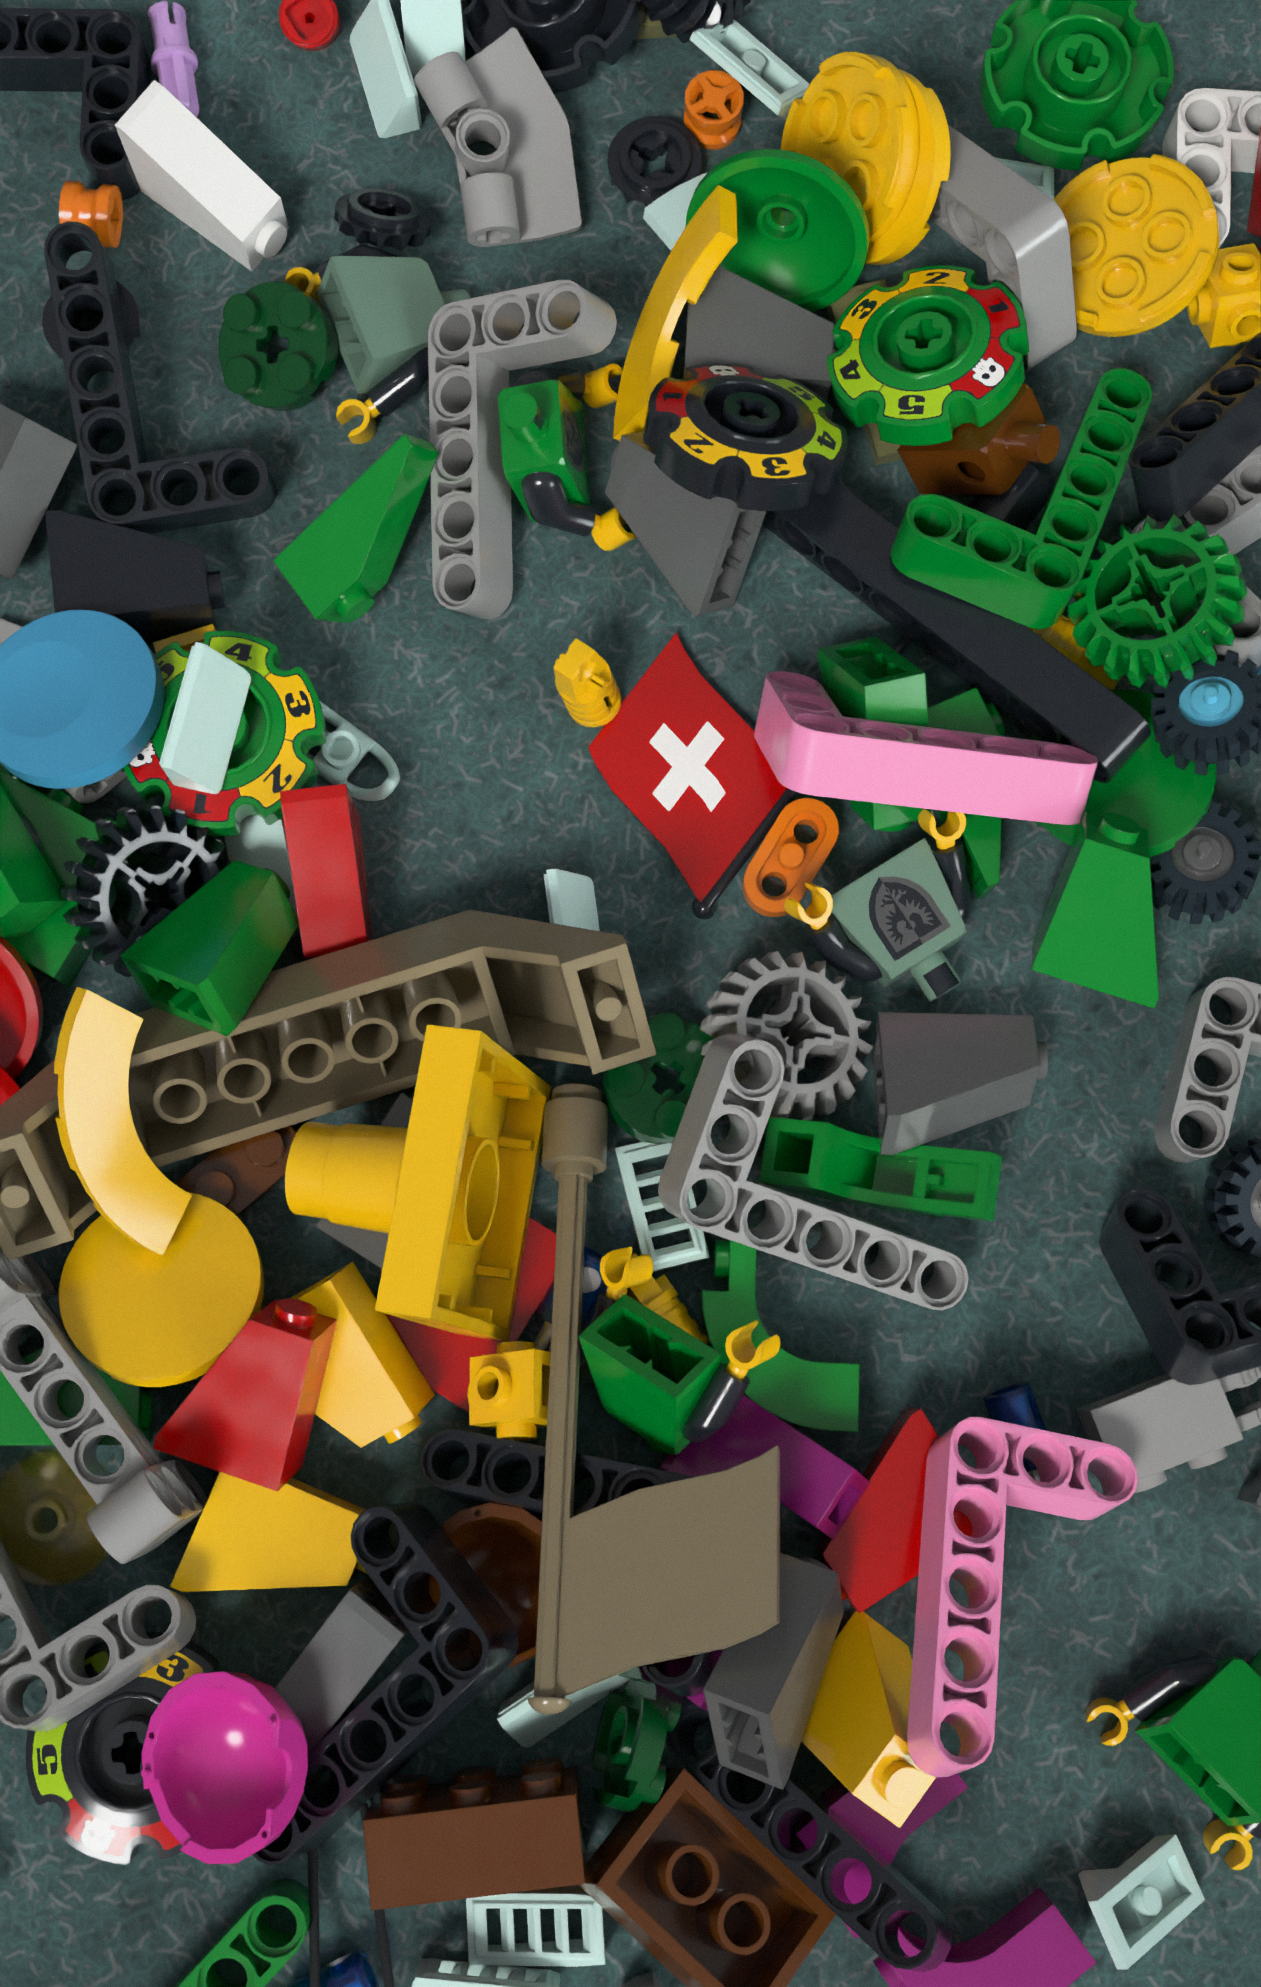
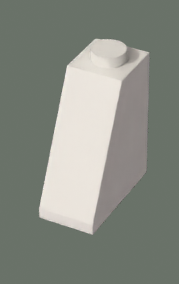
(201, 178)

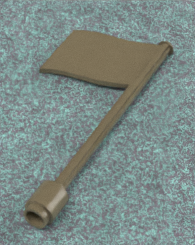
(662, 1566)

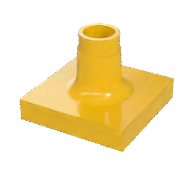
(444, 1189)

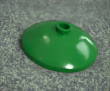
(798, 253)

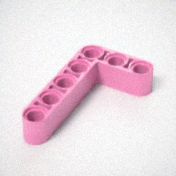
(913, 765)
(979, 1566)

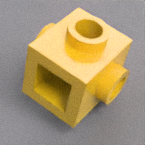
(1231, 298)
(510, 1390)

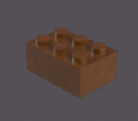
(475, 1835)
(705, 1892)

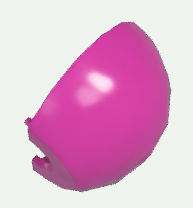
(224, 1765)

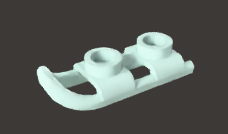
(343, 753)

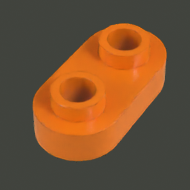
(788, 858)

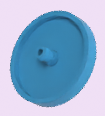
(76, 698)

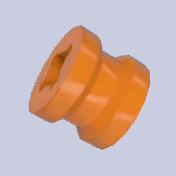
(717, 94)
(96, 208)

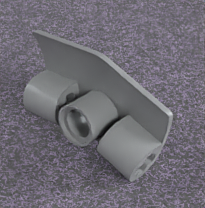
(502, 98)

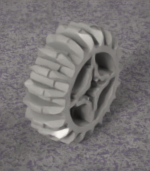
(811, 1015)

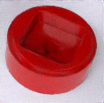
(310, 23)

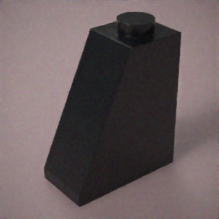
(130, 574)

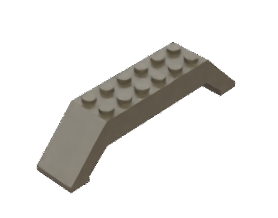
(331, 1040)

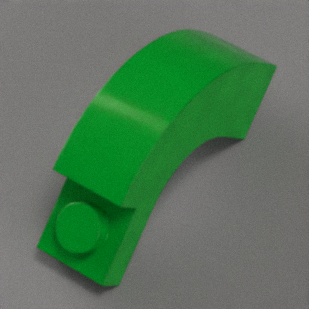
(848, 1169)
(787, 1386)

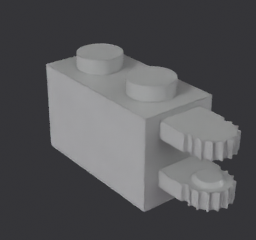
(1171, 1423)

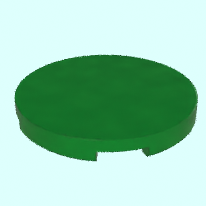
(1149, 790)

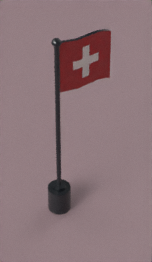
(693, 762)

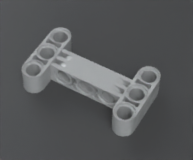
(146, 1496)

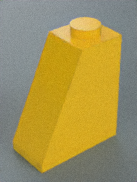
(369, 1377)
(269, 1539)
(863, 1719)

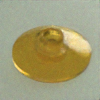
(40, 1555)

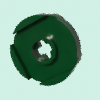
(244, 341)
(629, 1087)
(632, 1742)

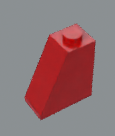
(327, 868)
(257, 1398)
(882, 1535)

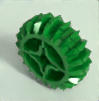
(1105, 617)

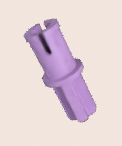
(172, 55)

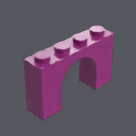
(811, 1478)
(1020, 1950)

